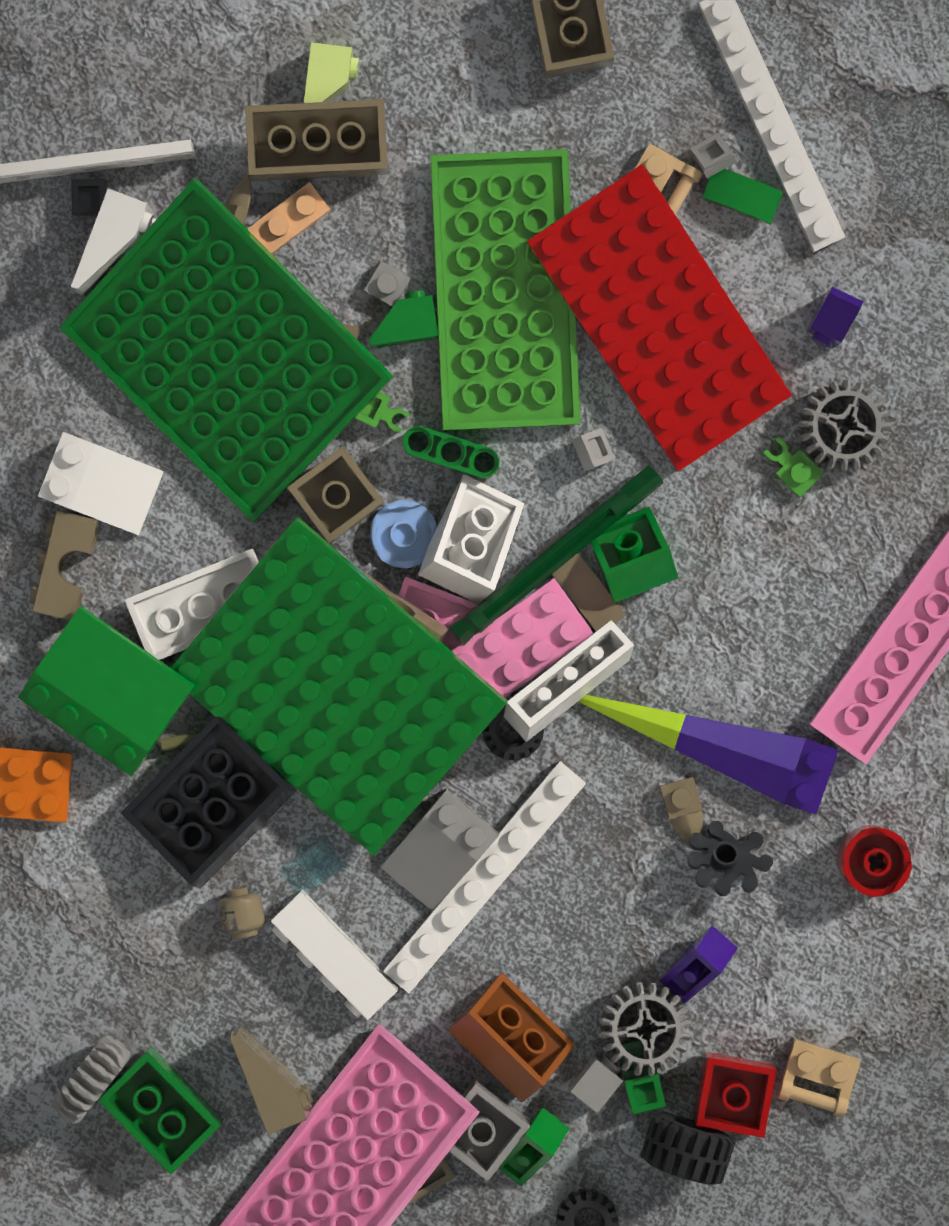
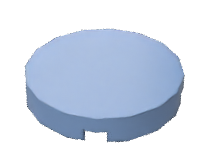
(402, 533)

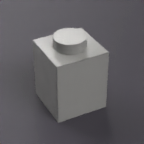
(597, 1082)

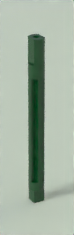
(557, 554)

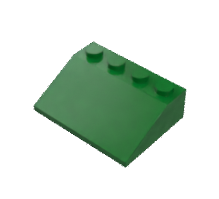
(106, 691)

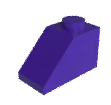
(833, 317)
(699, 964)

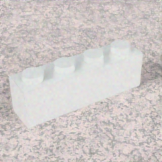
(568, 680)
(334, 955)

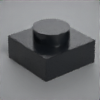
(87, 196)

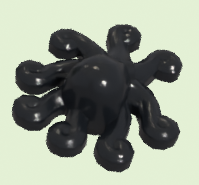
(727, 859)

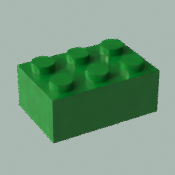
(161, 1110)

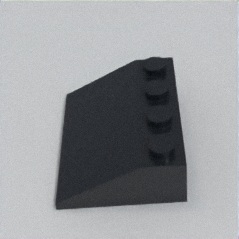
(208, 802)

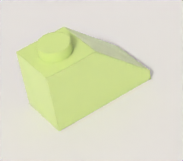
(329, 72)

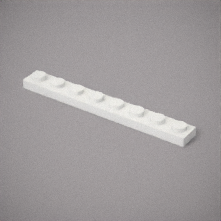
(772, 123)
(484, 877)

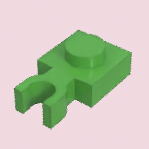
(377, 410)
(796, 471)

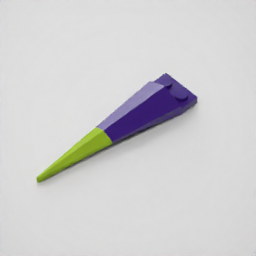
(767, 761)

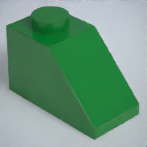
(407, 322)
(534, 1147)

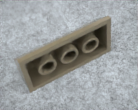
(316, 140)

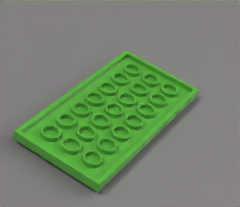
(500, 317)

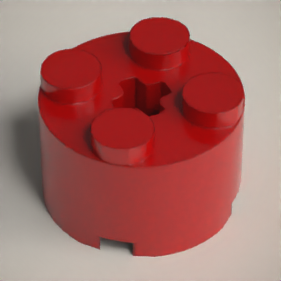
(893, 853)

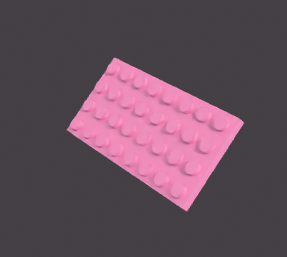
(362, 1144)

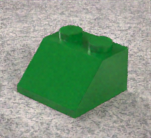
(634, 555)

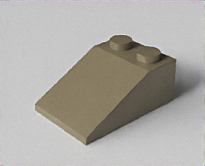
(273, 1085)

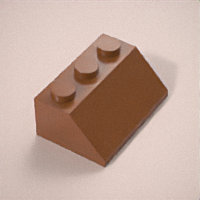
(512, 1038)

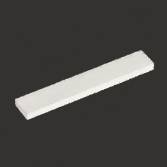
(96, 161)

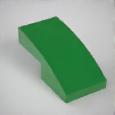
(743, 195)
(644, 1090)

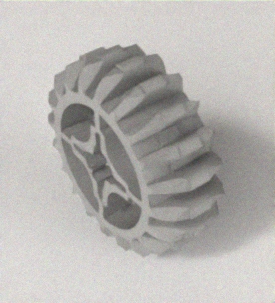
(860, 431)
(674, 1025)
(90, 1079)

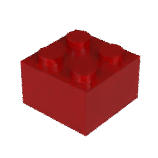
(734, 1094)

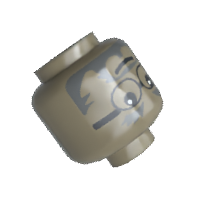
(241, 913)

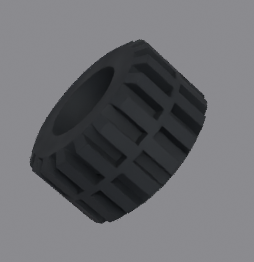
(686, 1149)

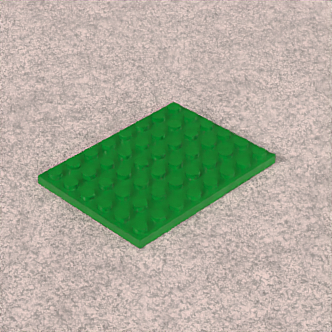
(225, 350)
(337, 686)

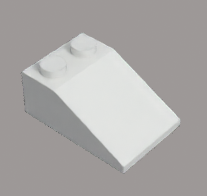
(115, 231)
(100, 483)
(472, 540)

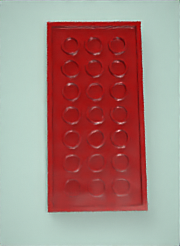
(659, 318)

